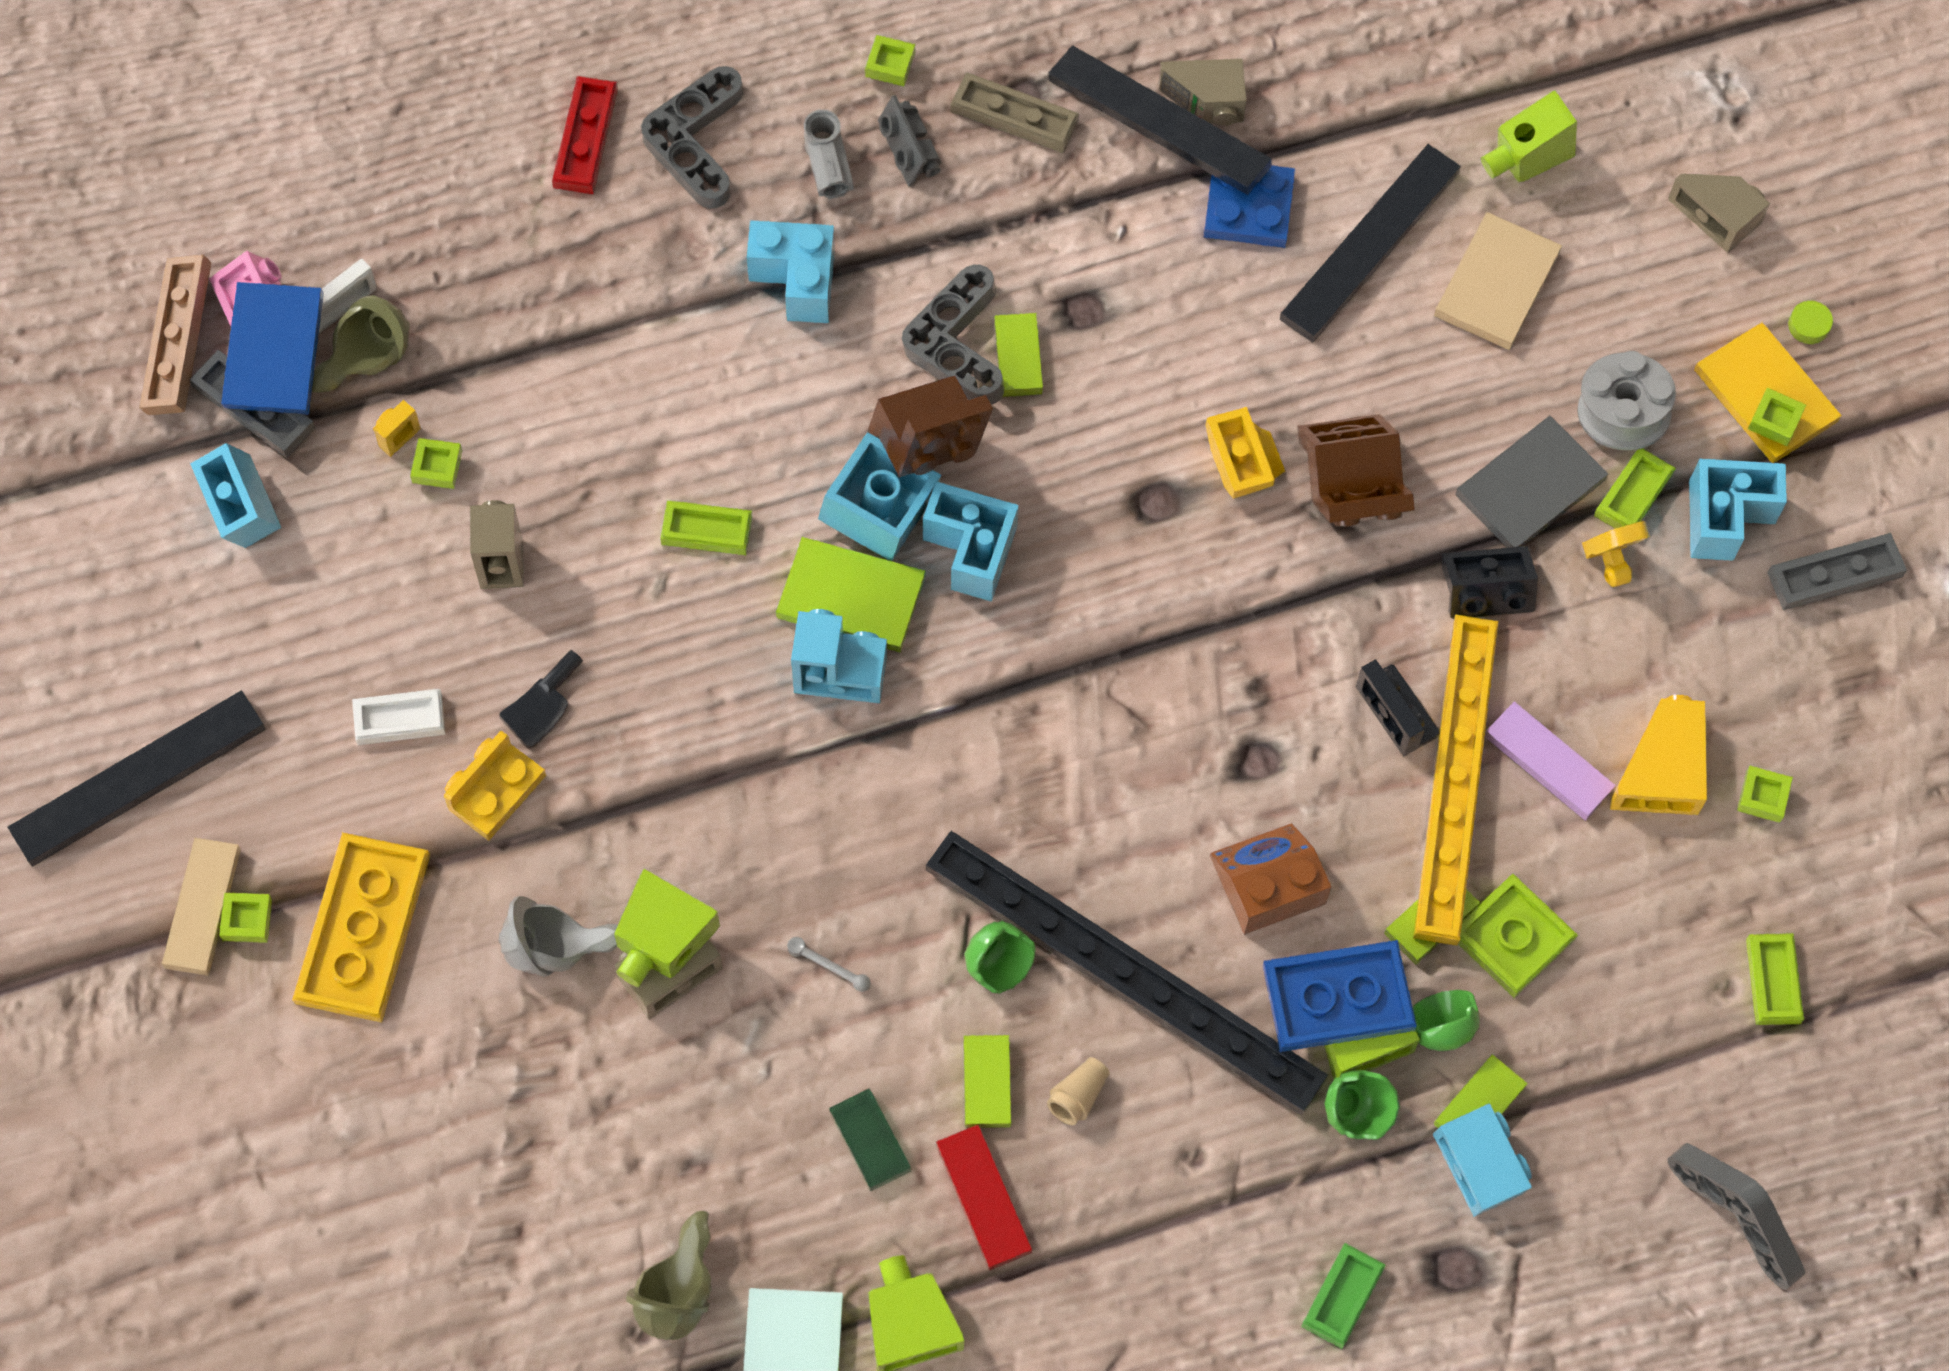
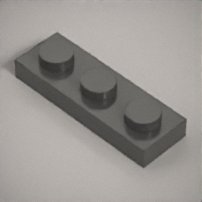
(277, 429)
(1837, 571)

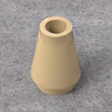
(1077, 1092)

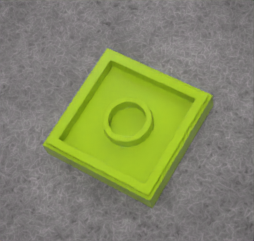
(1514, 935)

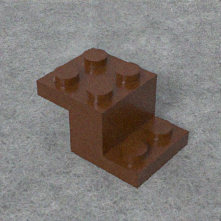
(930, 425)
(1356, 469)

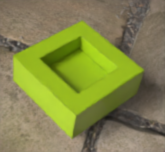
(890, 60)
(1777, 417)
(436, 463)
(1764, 794)
(245, 917)

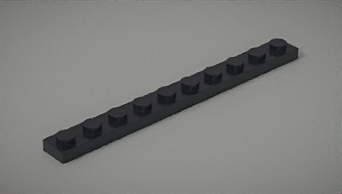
(1126, 973)

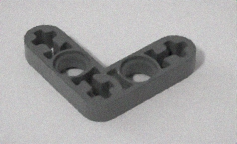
(682, 128)
(942, 336)
(1749, 1204)

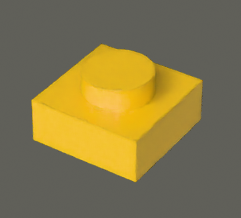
(396, 427)

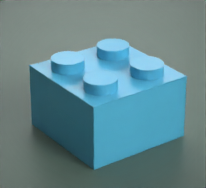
(873, 502)

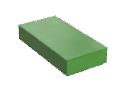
(1343, 1295)

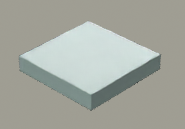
(793, 1330)

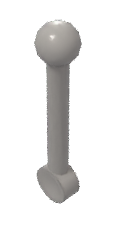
(797, 947)

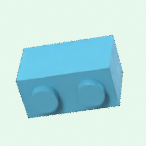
(235, 495)
(1483, 1159)

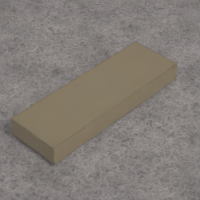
(1014, 112)

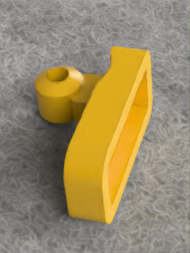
(1609, 546)

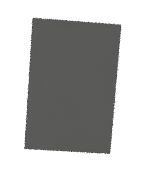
(1531, 484)

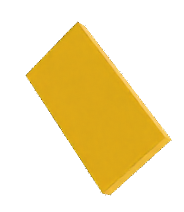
(361, 927)

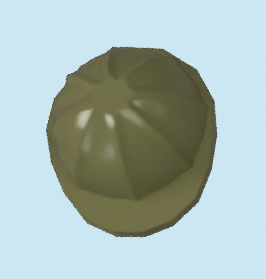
(364, 342)
(676, 1290)

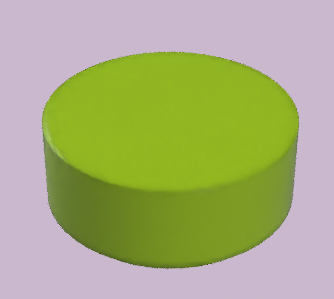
(1810, 322)

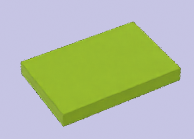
(861, 588)

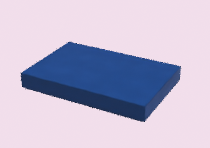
(272, 348)
(1339, 996)

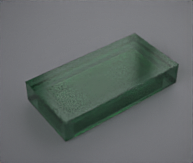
(870, 1139)

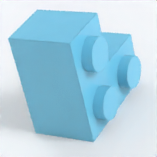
(796, 257)
(1726, 497)
(979, 531)
(834, 662)

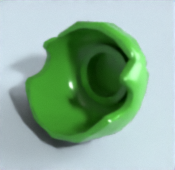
(999, 956)
(1446, 1020)
(1362, 1105)

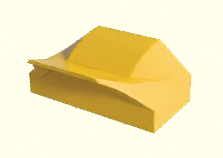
(1243, 452)

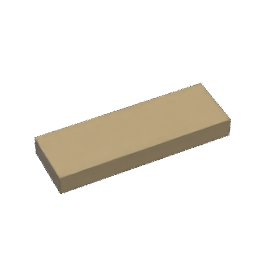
(200, 906)

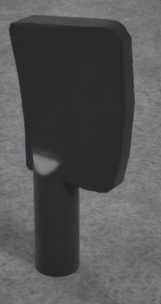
(541, 706)

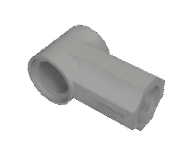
(827, 155)

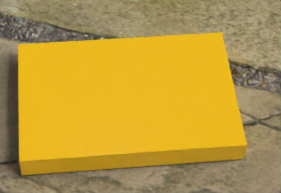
(1749, 366)

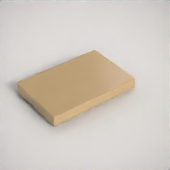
(1497, 280)

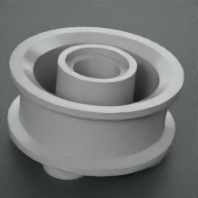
(1626, 401)

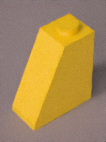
(1668, 763)

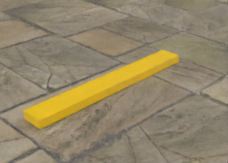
(1456, 781)

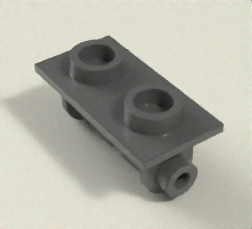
(901, 127)

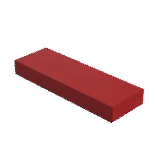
(585, 135)
(983, 1197)

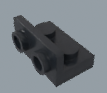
(1490, 581)
(1396, 707)

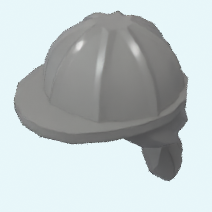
(548, 939)

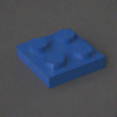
(1254, 217)

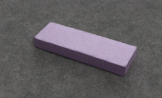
(1549, 761)

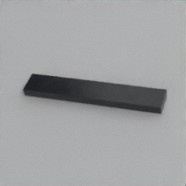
(1160, 120)
(1370, 243)
(136, 778)

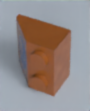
(1271, 877)

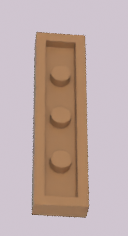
(175, 335)

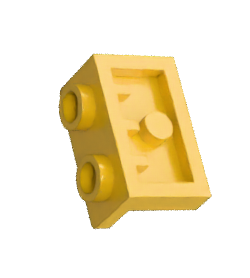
(492, 785)

